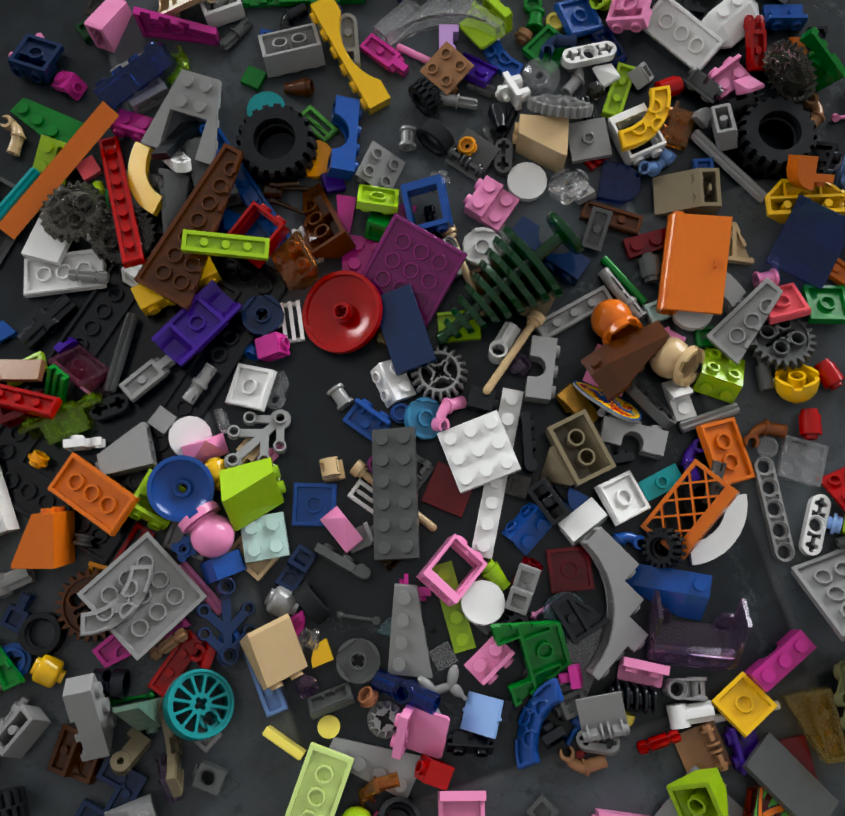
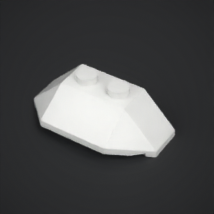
(728, 20)

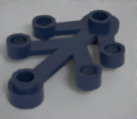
(226, 625)

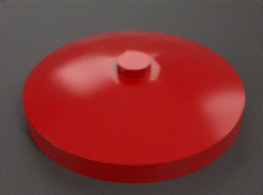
(342, 312)

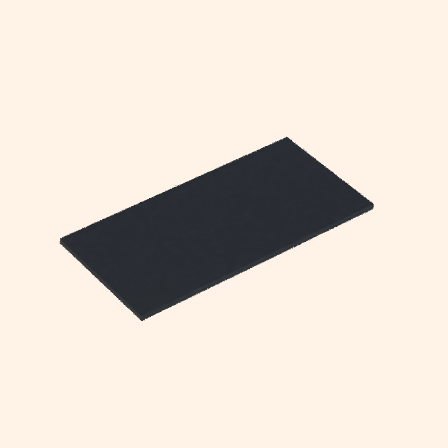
(98, 331)

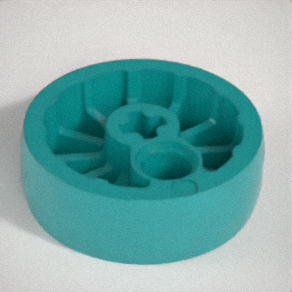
(218, 722)

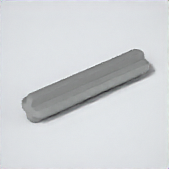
(711, 416)

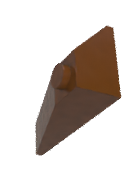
(323, 227)
(621, 360)

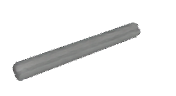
(729, 166)

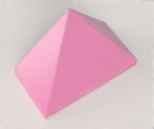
(206, 448)
(341, 529)

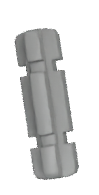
(88, 275)

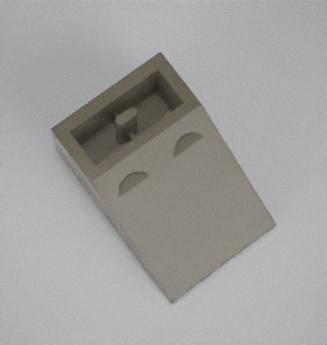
(688, 191)

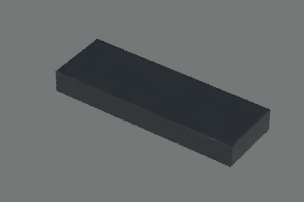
(175, 140)

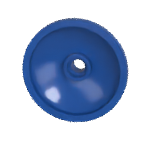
(165, 482)

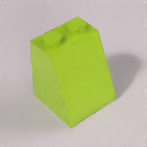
(251, 491)

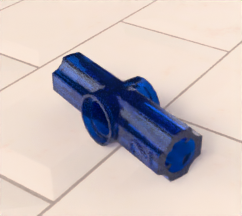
(418, 696)

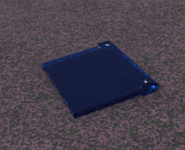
(809, 242)

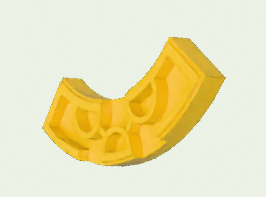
(652, 121)
(138, 179)

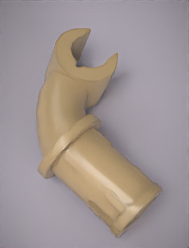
(17, 136)

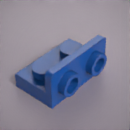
(784, 16)

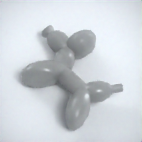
(451, 684)

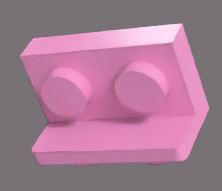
(726, 74)
(489, 661)
(641, 671)

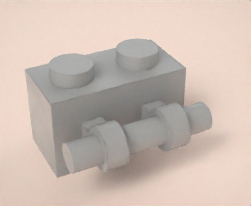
(21, 728)

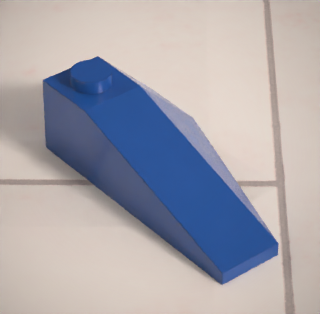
(680, 590)

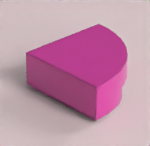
(298, 622)

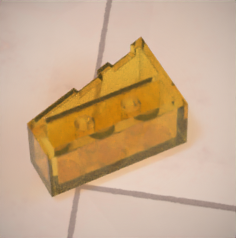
(819, 721)

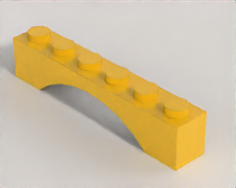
(369, 89)

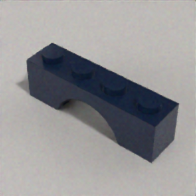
(567, 265)

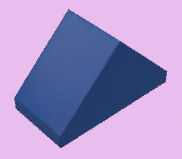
(223, 566)

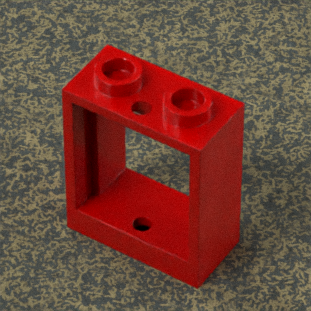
(250, 216)

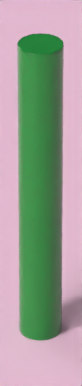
(624, 280)

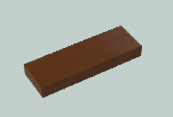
(620, 221)

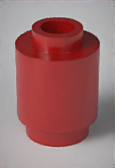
(676, 84)
(829, 374)
(810, 424)

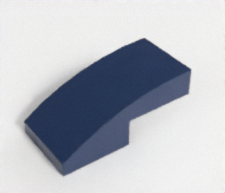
(296, 568)

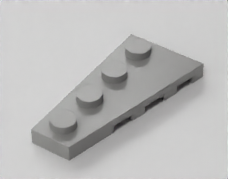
(743, 323)

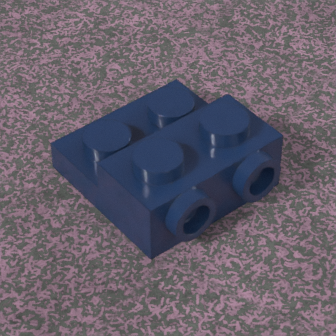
(35, 58)

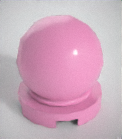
(210, 533)

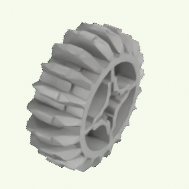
(455, 384)

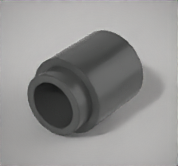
(650, 268)

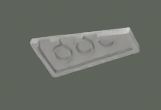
(408, 637)
(377, 761)

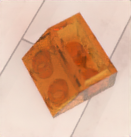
(295, 263)

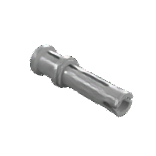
(620, 293)

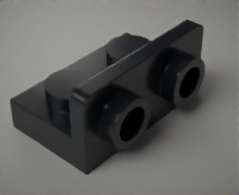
(828, 157)

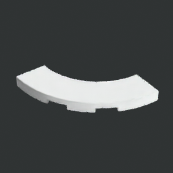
(724, 535)

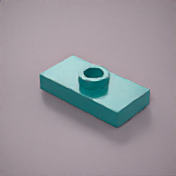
(659, 482)

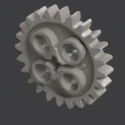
(560, 106)

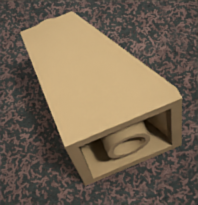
(542, 139)
(274, 653)

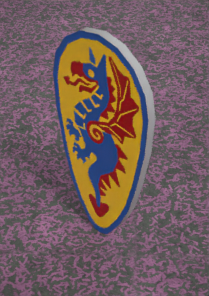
(617, 406)

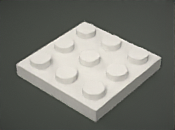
(478, 452)

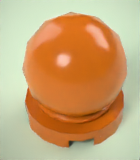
(613, 320)

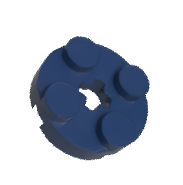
(261, 304)

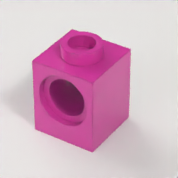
(272, 346)

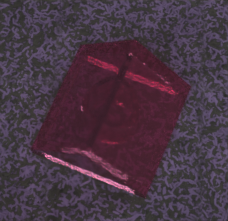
(82, 368)

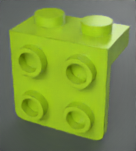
(482, 39)
(719, 376)

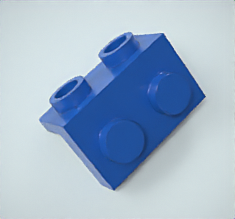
(365, 419)
(527, 528)

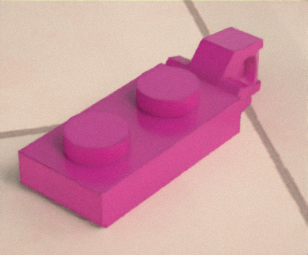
(384, 55)

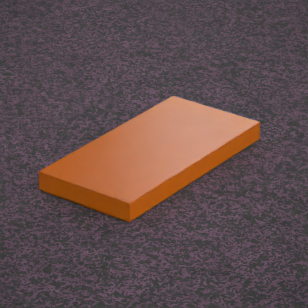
(93, 494)

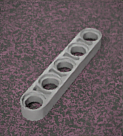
(772, 520)

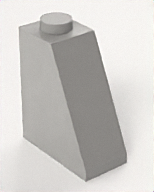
(129, 453)

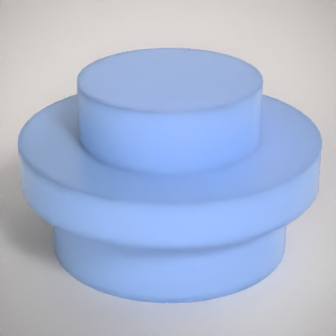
(834, 524)

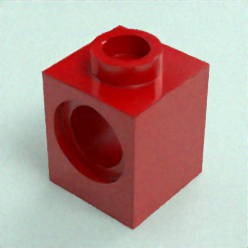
(433, 772)

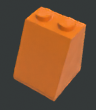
(47, 540)

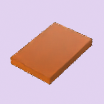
(724, 443)

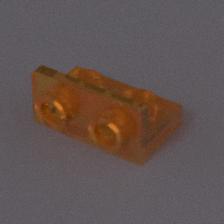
(678, 127)

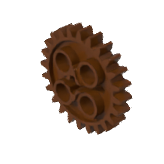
(69, 606)

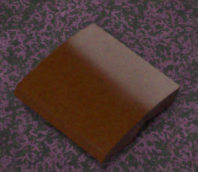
(67, 760)

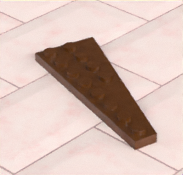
(176, 273)

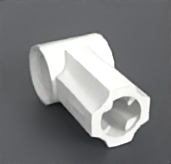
(503, 342)
(683, 715)

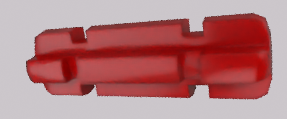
(658, 741)

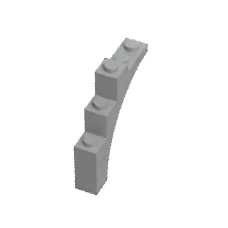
(622, 601)

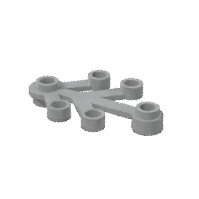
(259, 436)

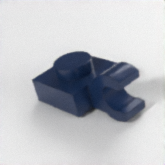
(17, 613)

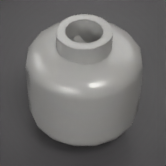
(280, 602)

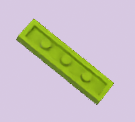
(225, 245)
(456, 622)

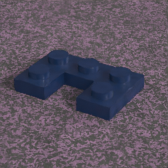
(126, 790)

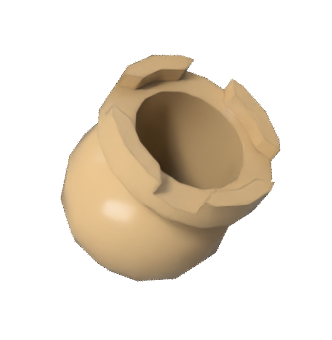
(678, 361)

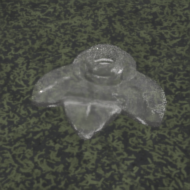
(278, 389)

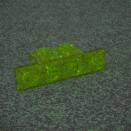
(67, 421)

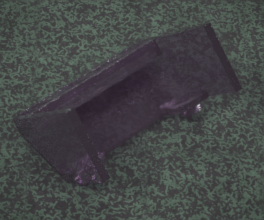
(696, 643)

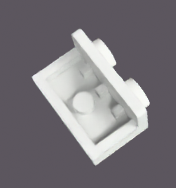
(390, 386)

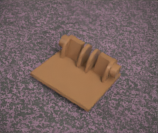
(447, 68)
(703, 748)

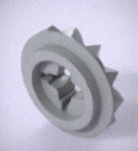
(374, 722)

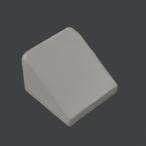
(640, 75)

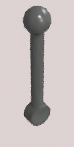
(375, 620)

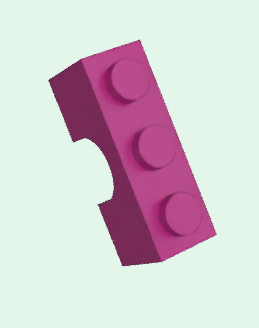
(789, 653)

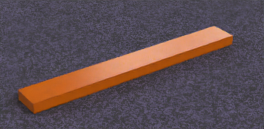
(58, 170)

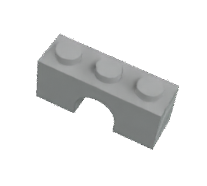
(543, 351)
(651, 439)

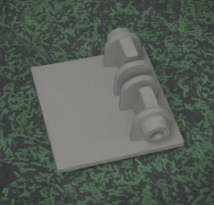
(379, 167)
(602, 717)

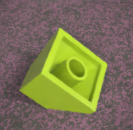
(699, 794)

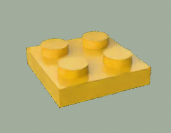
(743, 704)

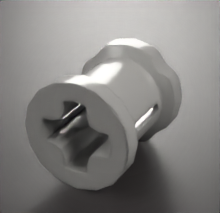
(407, 138)
(340, 397)

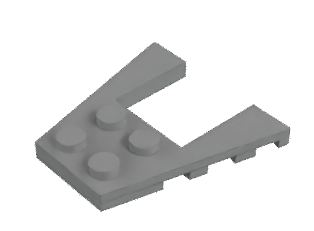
(192, 96)

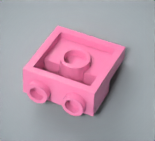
(629, 15)
(490, 203)

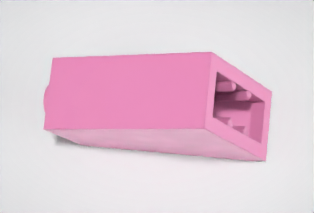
(108, 24)

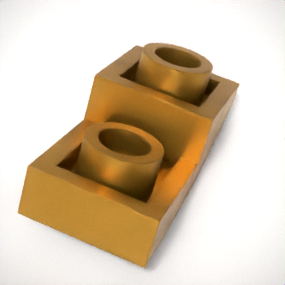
(574, 402)

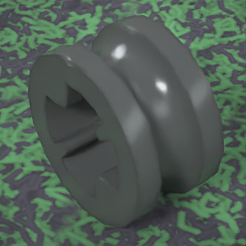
(83, 540)

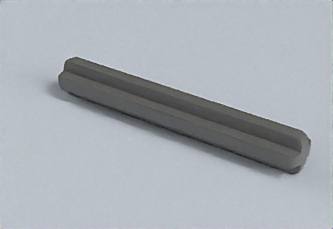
(120, 353)

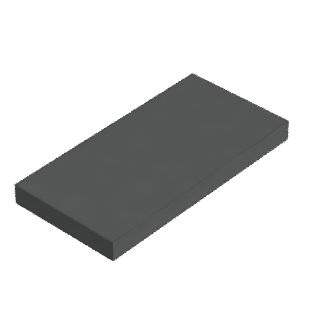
(788, 780)

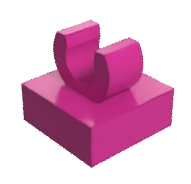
(573, 676)

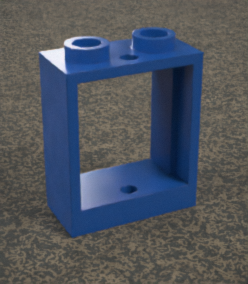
(424, 186)

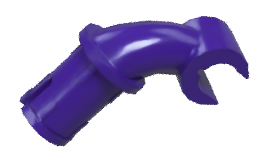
(688, 458)

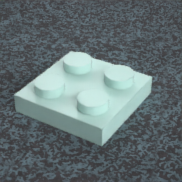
(265, 538)

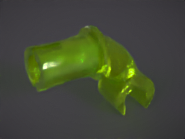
(183, 63)

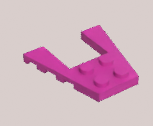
(359, 256)

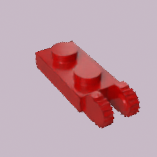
(755, 42)

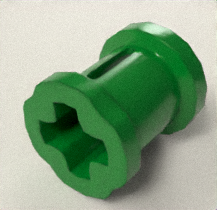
(535, 19)

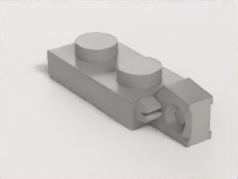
(146, 377)

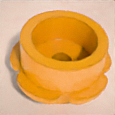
(467, 141)
(38, 459)

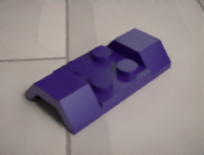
(193, 329)

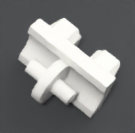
(510, 90)

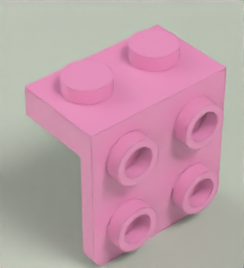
(419, 732)

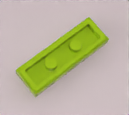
(618, 92)

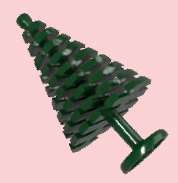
(519, 270)

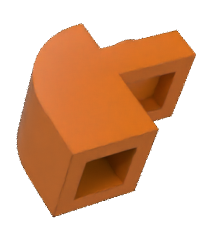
(802, 172)

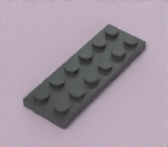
(395, 494)

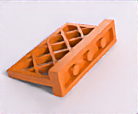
(708, 517)

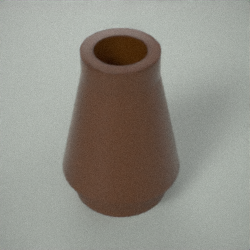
(301, 87)

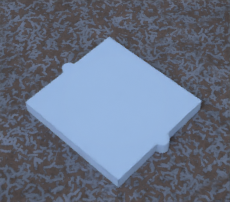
(482, 714)

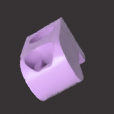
(448, 33)

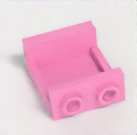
(461, 803)

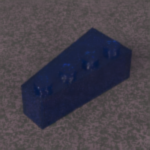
(134, 75)

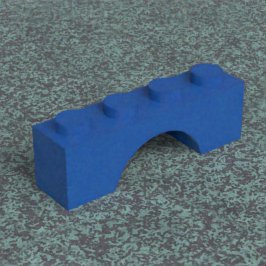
(342, 159)

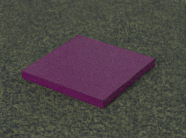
(415, 258)

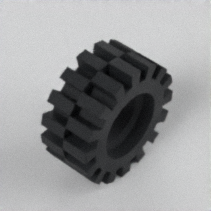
(425, 97)
(675, 548)

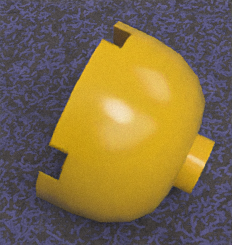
(797, 384)

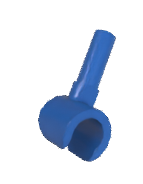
(576, 722)

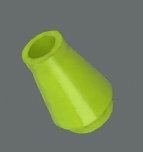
(494, 573)

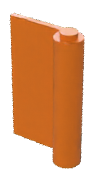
(694, 264)

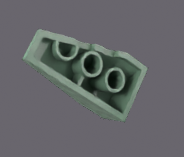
(141, 715)

